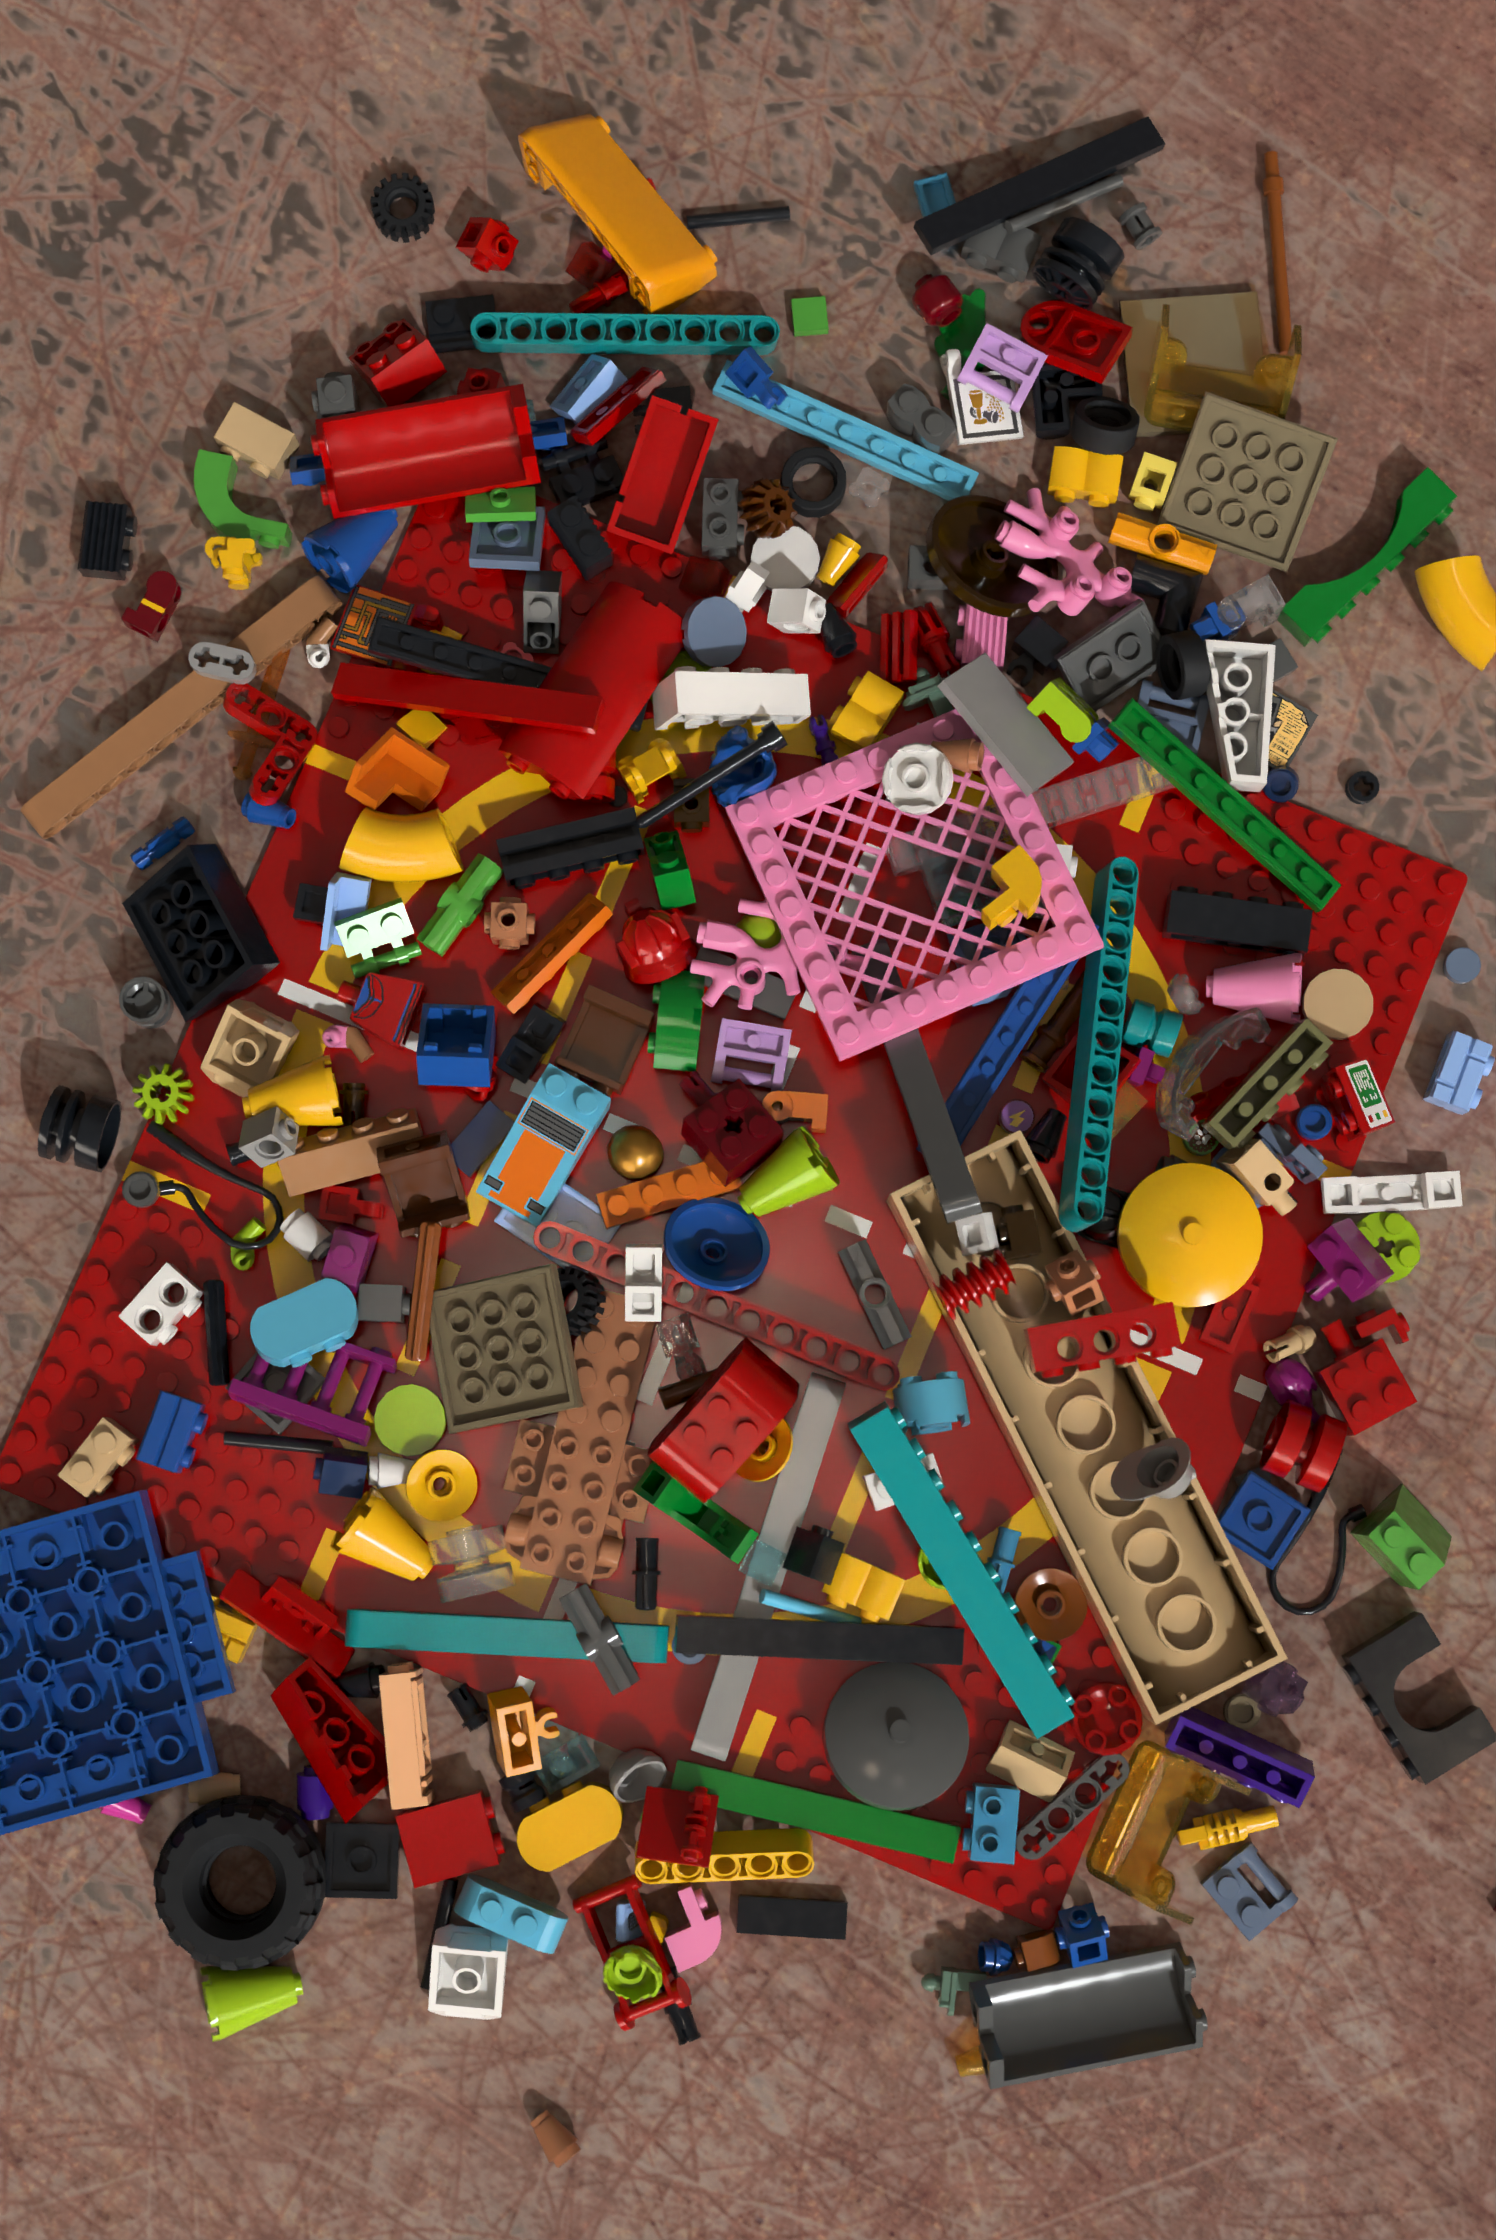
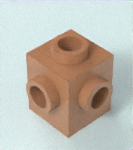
(509, 936)
(1074, 1282)

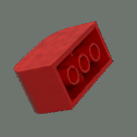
(724, 1421)

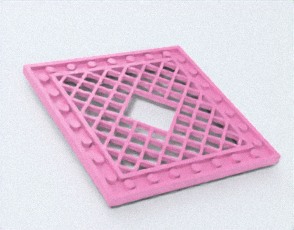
(855, 1031)

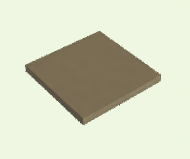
(1216, 329)
(1247, 481)
(503, 1349)

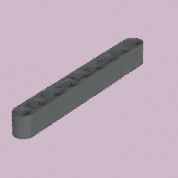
(925, 1106)

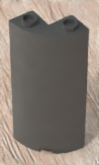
(1086, 2015)

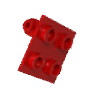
(678, 1826)

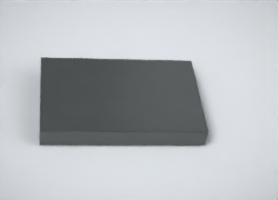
(1112, 656)

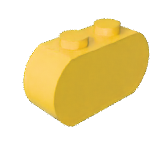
(569, 1825)

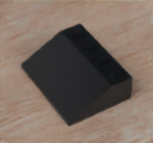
(200, 930)

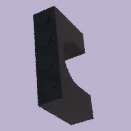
(1376, 1668)

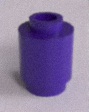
(311, 1796)

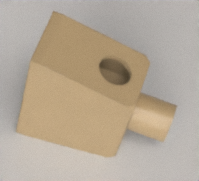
(1251, 1167)

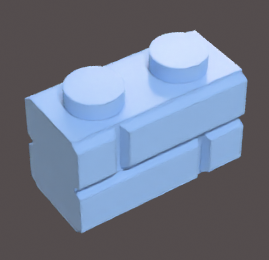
(1459, 1073)

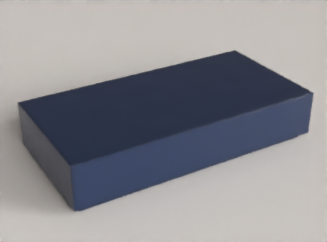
(480, 1138)

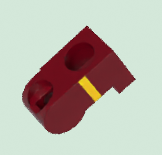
(156, 606)

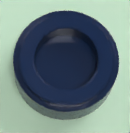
(1281, 783)

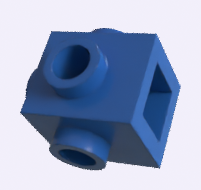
(1082, 1935)

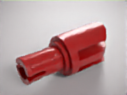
(934, 638)

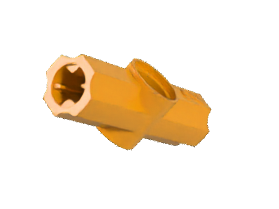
(1184, 551)

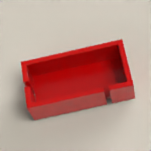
(662, 474)

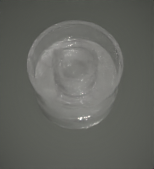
(469, 1553)

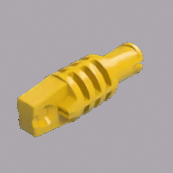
(1227, 1826)

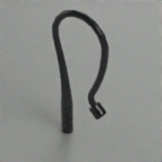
(189, 1153)
(1355, 1514)

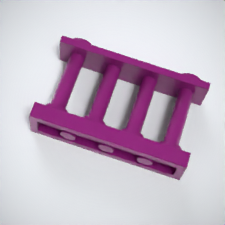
(318, 1414)

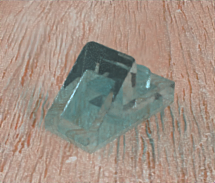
(567, 1763)

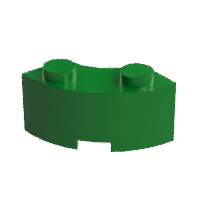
(678, 1022)

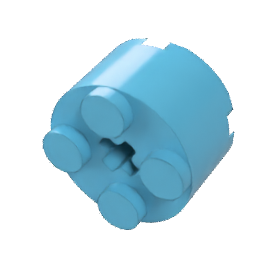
(932, 1403)

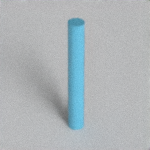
(805, 1608)

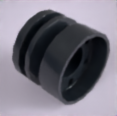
(1078, 263)
(72, 1127)

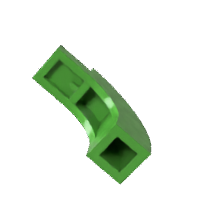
(214, 489)

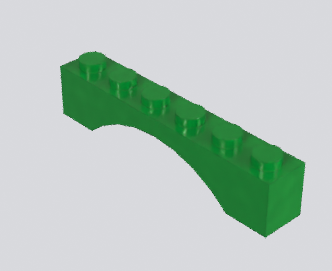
(1316, 605)

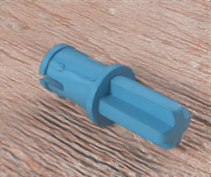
(1004, 1554)

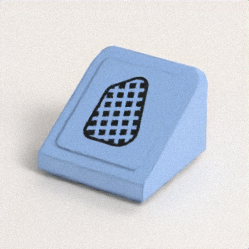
(626, 1922)

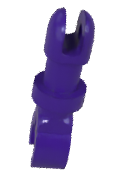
(825, 746)

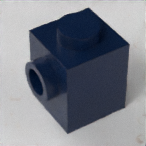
(341, 1472)

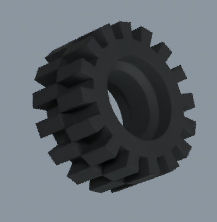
(399, 188)
(587, 1302)

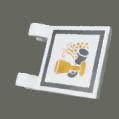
(975, 412)

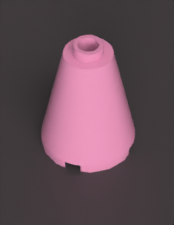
(1268, 984)

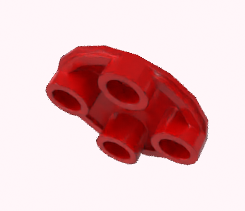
(1106, 1719)

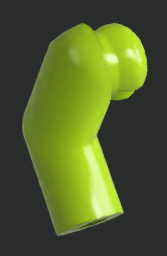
(249, 1233)

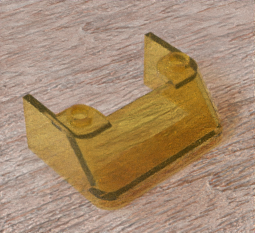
(1178, 389)
(1145, 1820)

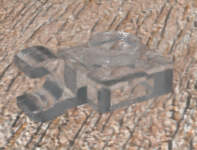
(678, 1341)

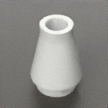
(388, 1470)

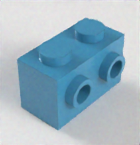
(991, 1823)

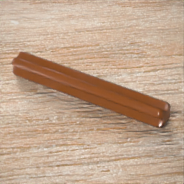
(423, 1291)

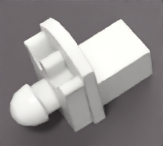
(748, 587)

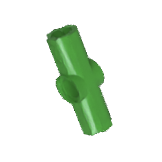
(460, 904)

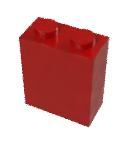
(450, 1838)

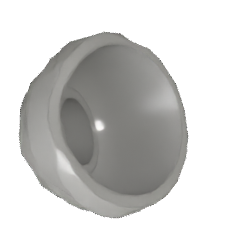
(635, 1772)

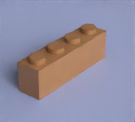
(345, 1152)

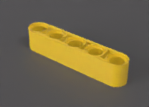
(740, 1857)

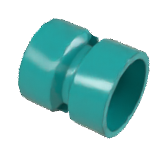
(1152, 1028)

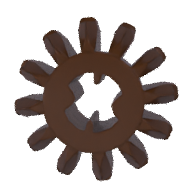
(767, 508)

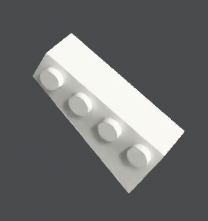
(731, 697)
(1241, 709)

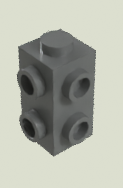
(335, 395)
(720, 518)

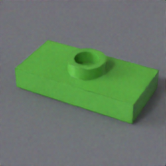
(502, 505)

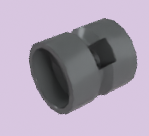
(146, 1002)

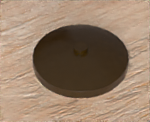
(974, 564)

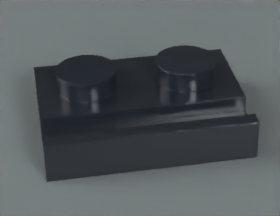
(451, 321)

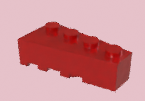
(334, 1737)

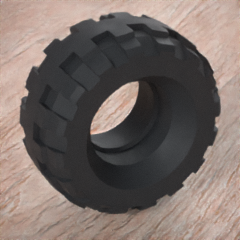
(200, 1921)

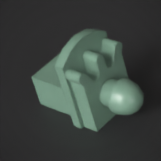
(927, 693)
(949, 1982)

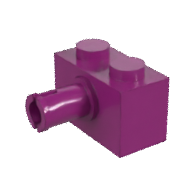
(1347, 1262)

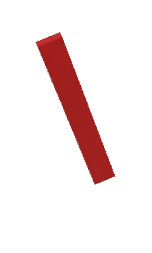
(468, 697)

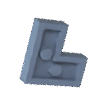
(1300, 1160)

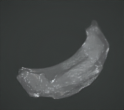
(1190, 1060)

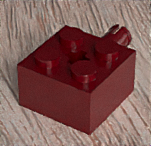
(734, 1110)

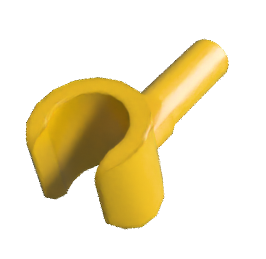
(660, 1925)

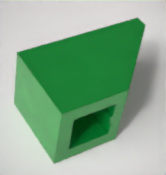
(670, 870)

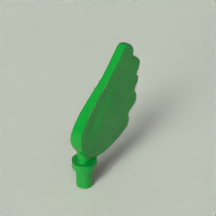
(964, 331)

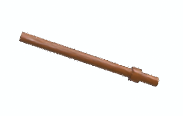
(1273, 189)

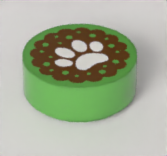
(1202, 1141)

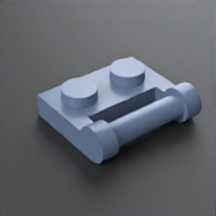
(1185, 728)
(1239, 1898)

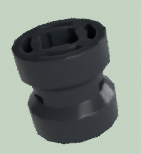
(525, 1796)

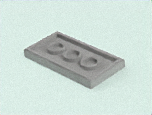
(1005, 724)

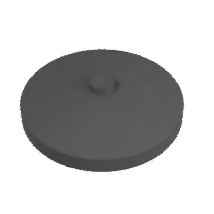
(895, 1736)

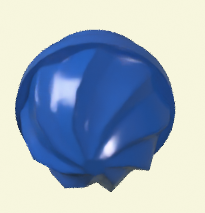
(994, 1956)

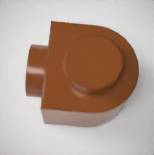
(1036, 1950)

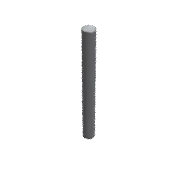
(1063, 203)

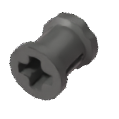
(1131, 218)

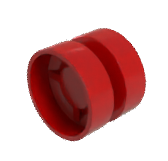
(1312, 1449)

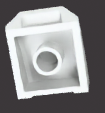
(467, 1972)

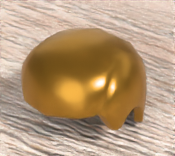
(635, 1152)

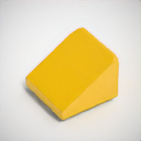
(421, 727)

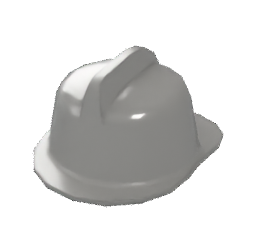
(1154, 1471)

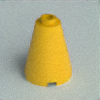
(304, 1094)
(382, 1539)

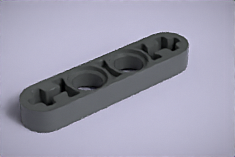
(1076, 1810)

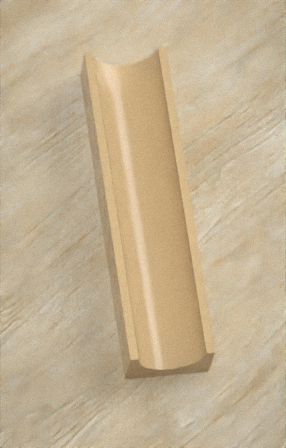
(1149, 1566)

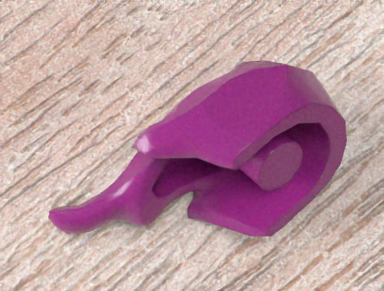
(1291, 1381)

